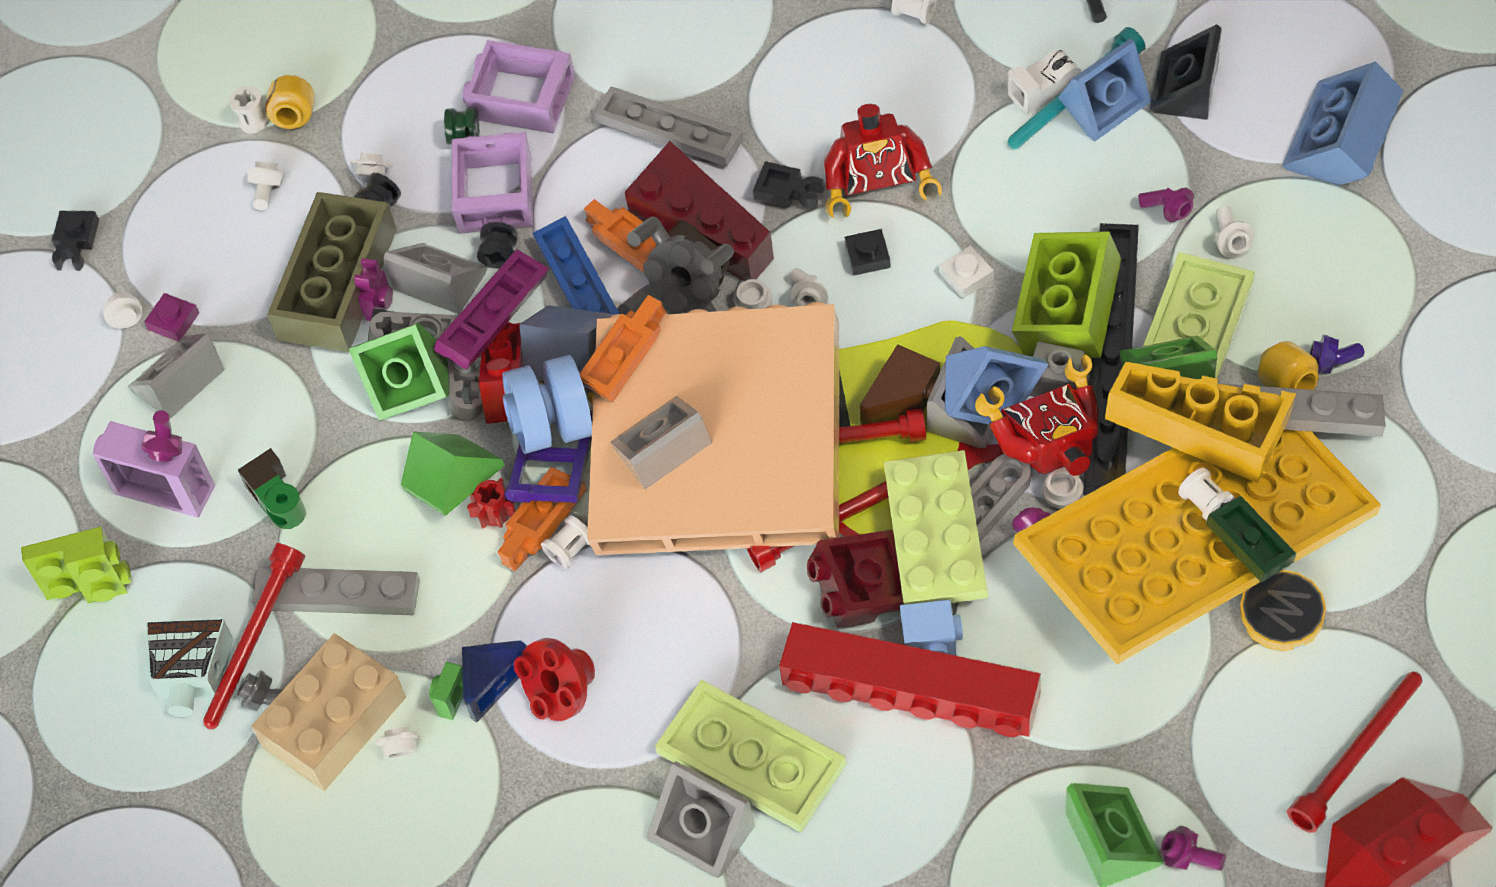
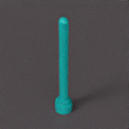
(1055, 106)

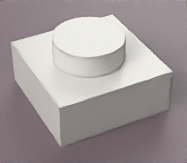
(966, 272)

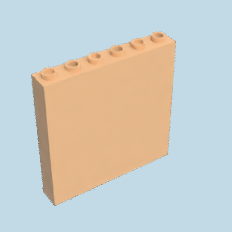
(773, 421)

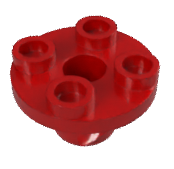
(554, 678)

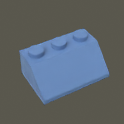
(1344, 125)

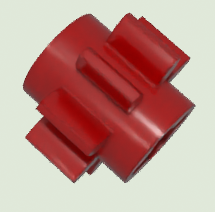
(491, 504)

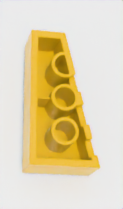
(1201, 417)

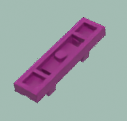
(491, 309)

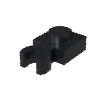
(783, 183)
(72, 234)

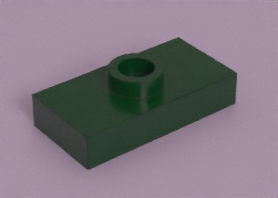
(1251, 538)

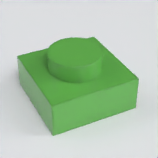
(447, 690)

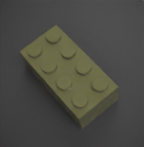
(318, 289)

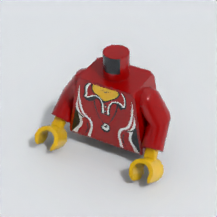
(874, 156)
(1049, 428)

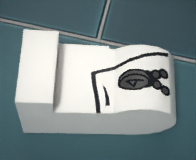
(1041, 81)

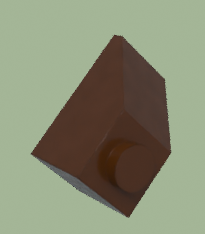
(900, 386)

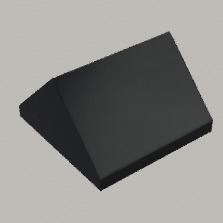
(1188, 76)

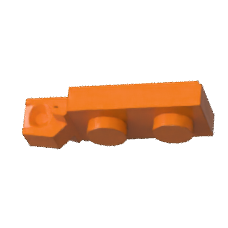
(612, 230)
(623, 349)
(535, 522)

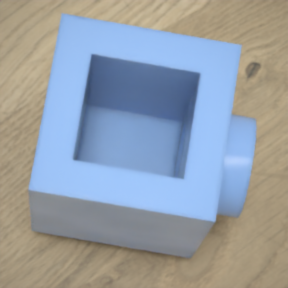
(931, 626)

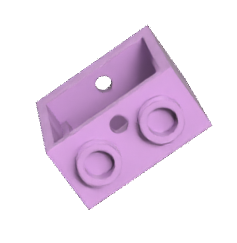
(547, 64)
(508, 208)
(173, 485)

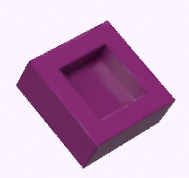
(171, 317)

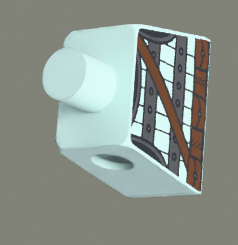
(187, 660)

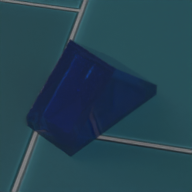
(488, 674)

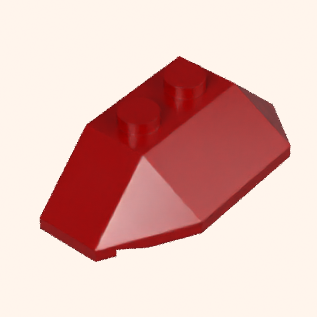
(1401, 836)

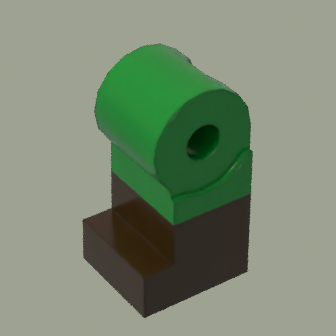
(277, 499)

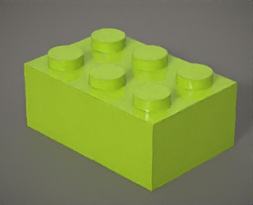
(1067, 291)

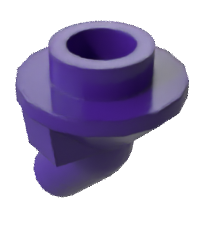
(1328, 354)

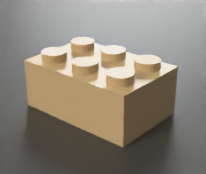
(329, 711)

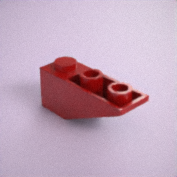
(499, 356)

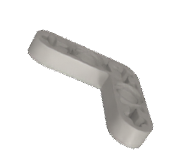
(457, 380)

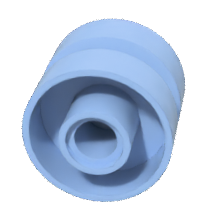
(534, 407)

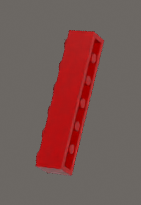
(910, 680)

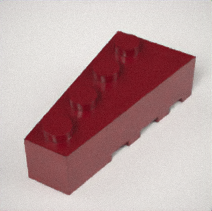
(680, 190)

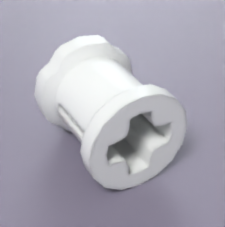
(917, 8)
(254, 111)
(1204, 492)
(566, 542)

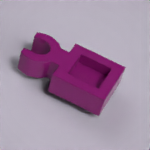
(374, 288)

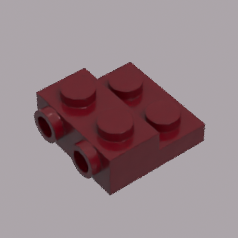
(857, 577)

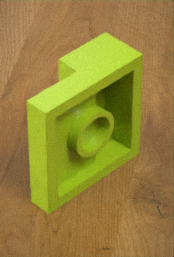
(76, 564)

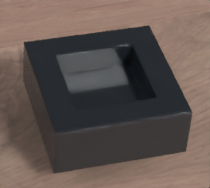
(867, 252)

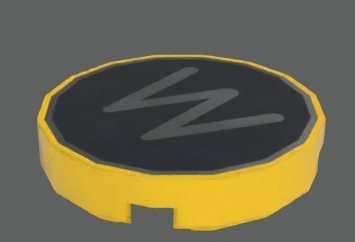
(1283, 611)

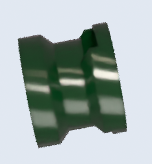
(461, 124)

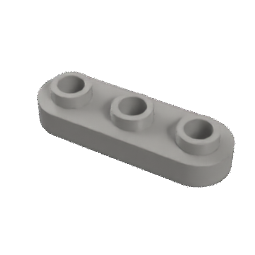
(1000, 494)

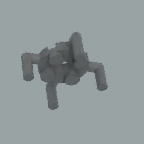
(663, 274)

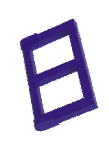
(526, 492)

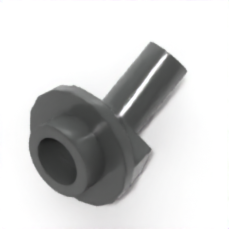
(257, 690)

